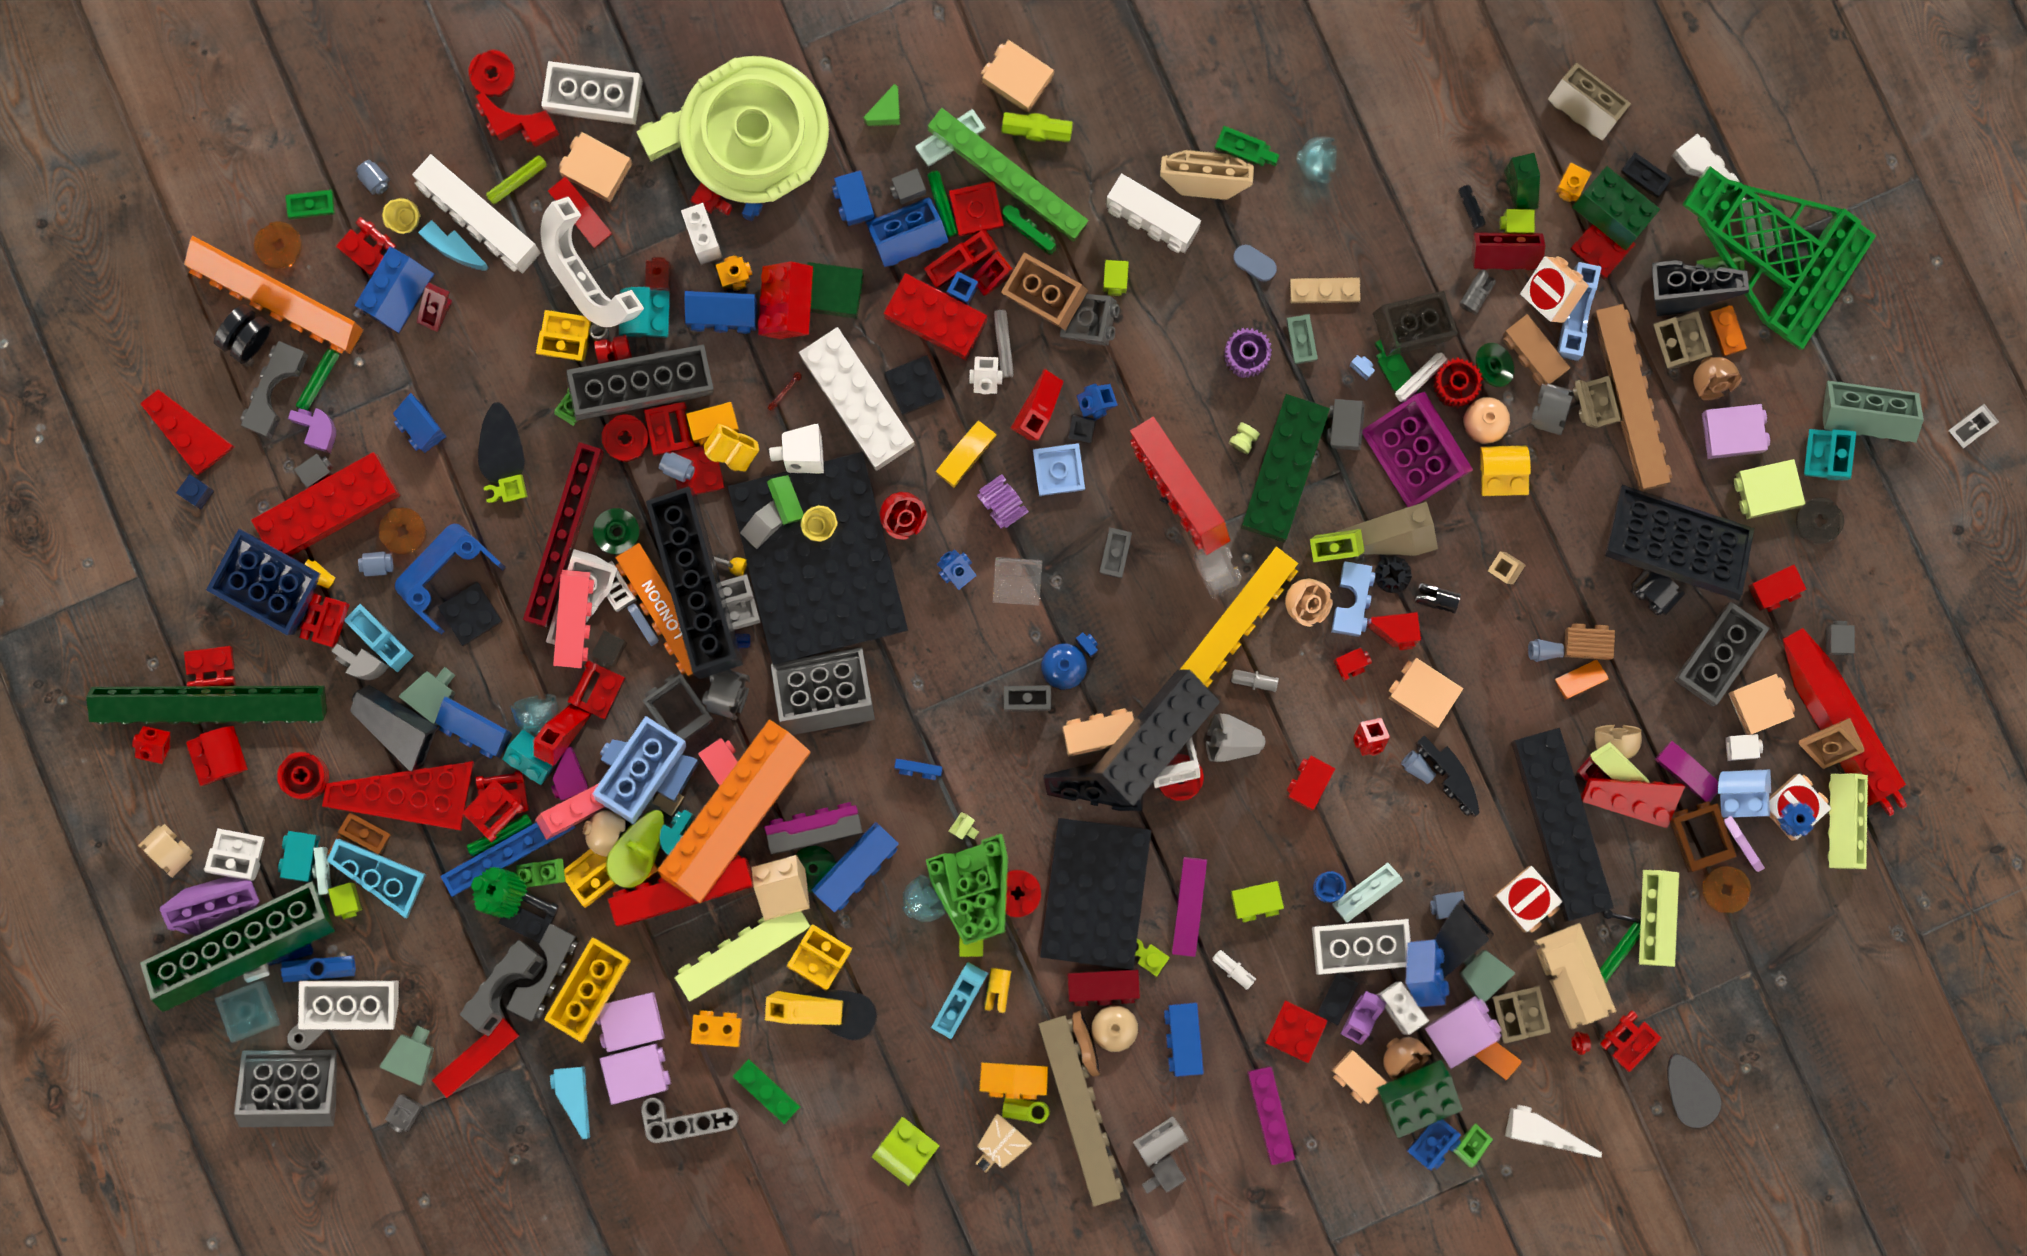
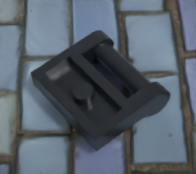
(529, 923)

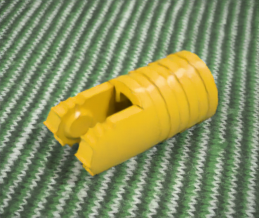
(998, 983)

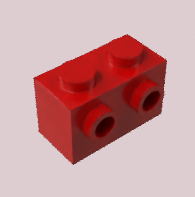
(1776, 588)
(1310, 782)

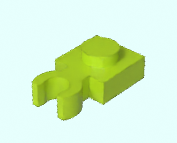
(509, 489)
(1151, 958)

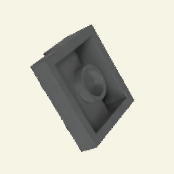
(1093, 320)

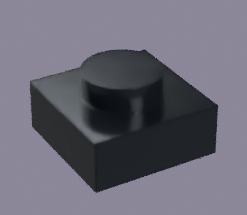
(1082, 428)

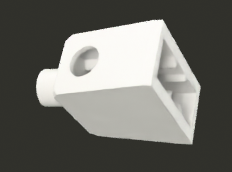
(801, 450)

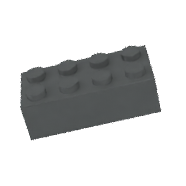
(1721, 654)

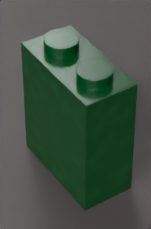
(836, 290)

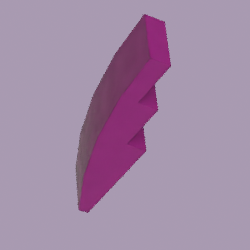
(1189, 906)

